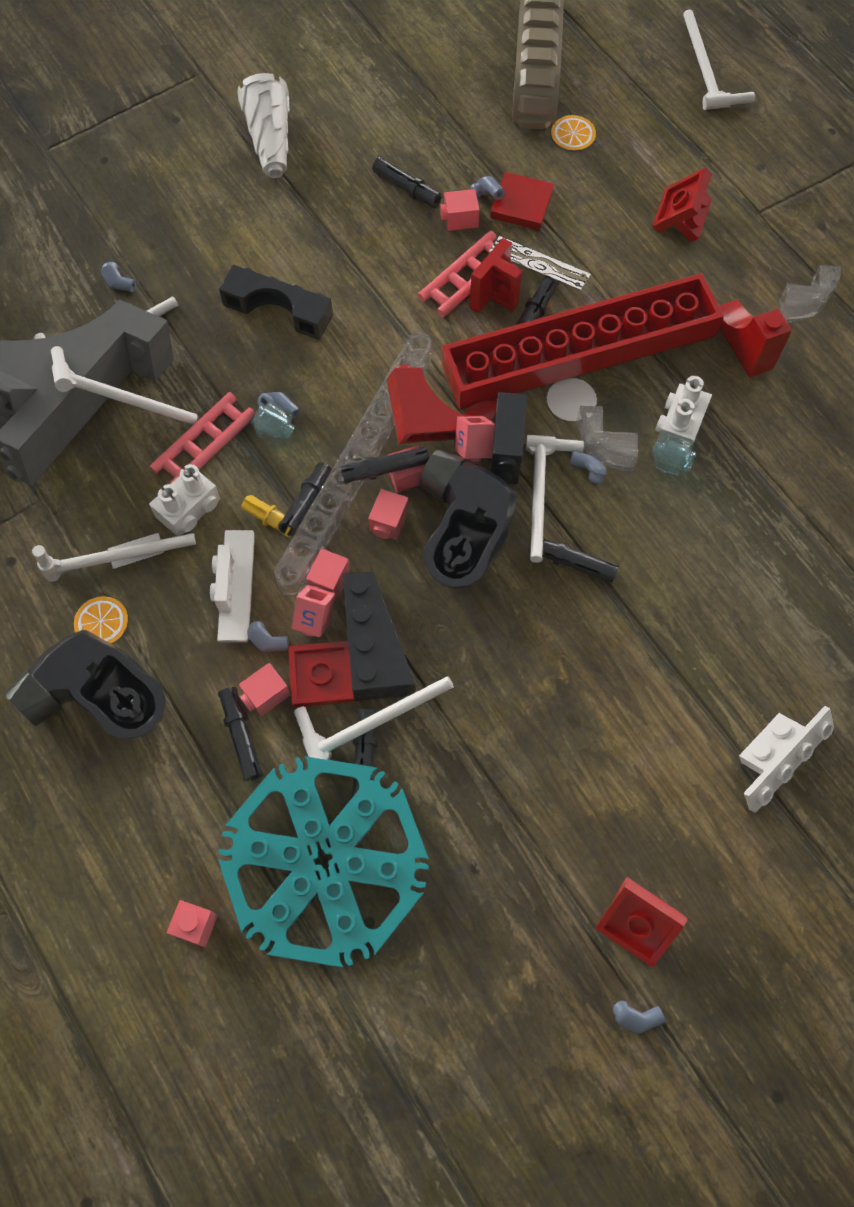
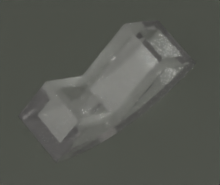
(803, 301)
(611, 448)

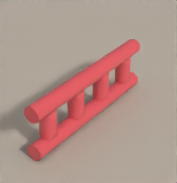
(450, 274)
(204, 424)

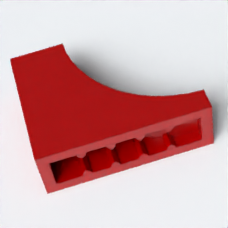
(755, 339)
(417, 410)

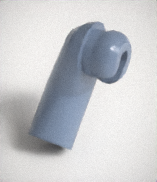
(488, 185)
(114, 280)
(281, 400)
(590, 463)
(264, 641)
(636, 1021)

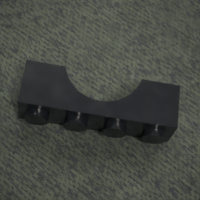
(247, 290)

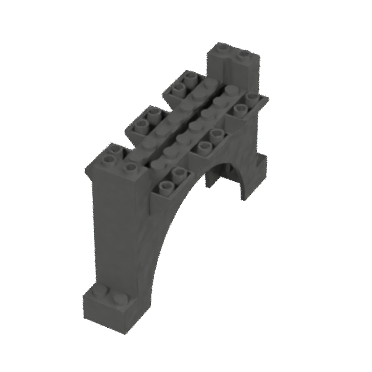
(39, 418)

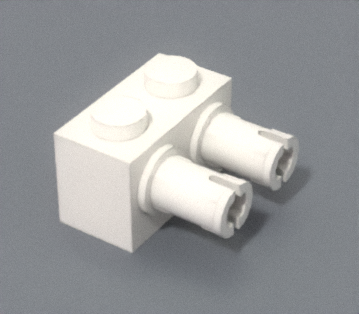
(685, 411)
(185, 500)

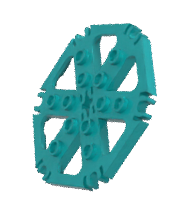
(302, 884)

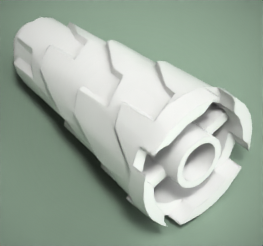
(266, 114)

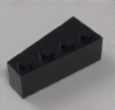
(374, 649)

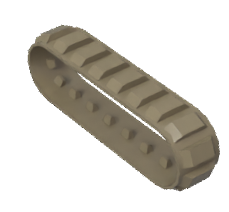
(538, 63)

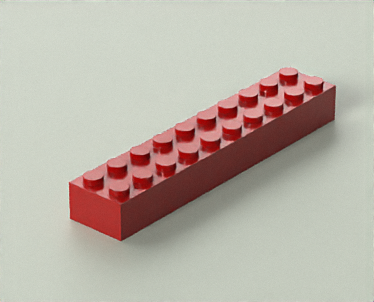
(581, 340)

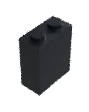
(509, 436)

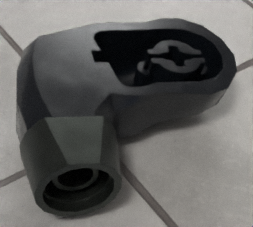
(474, 523)
(98, 679)

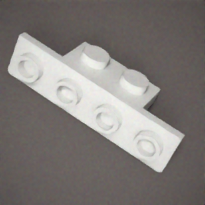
(233, 584)
(780, 751)

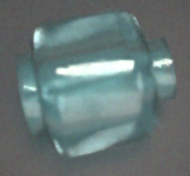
(273, 423)
(673, 455)

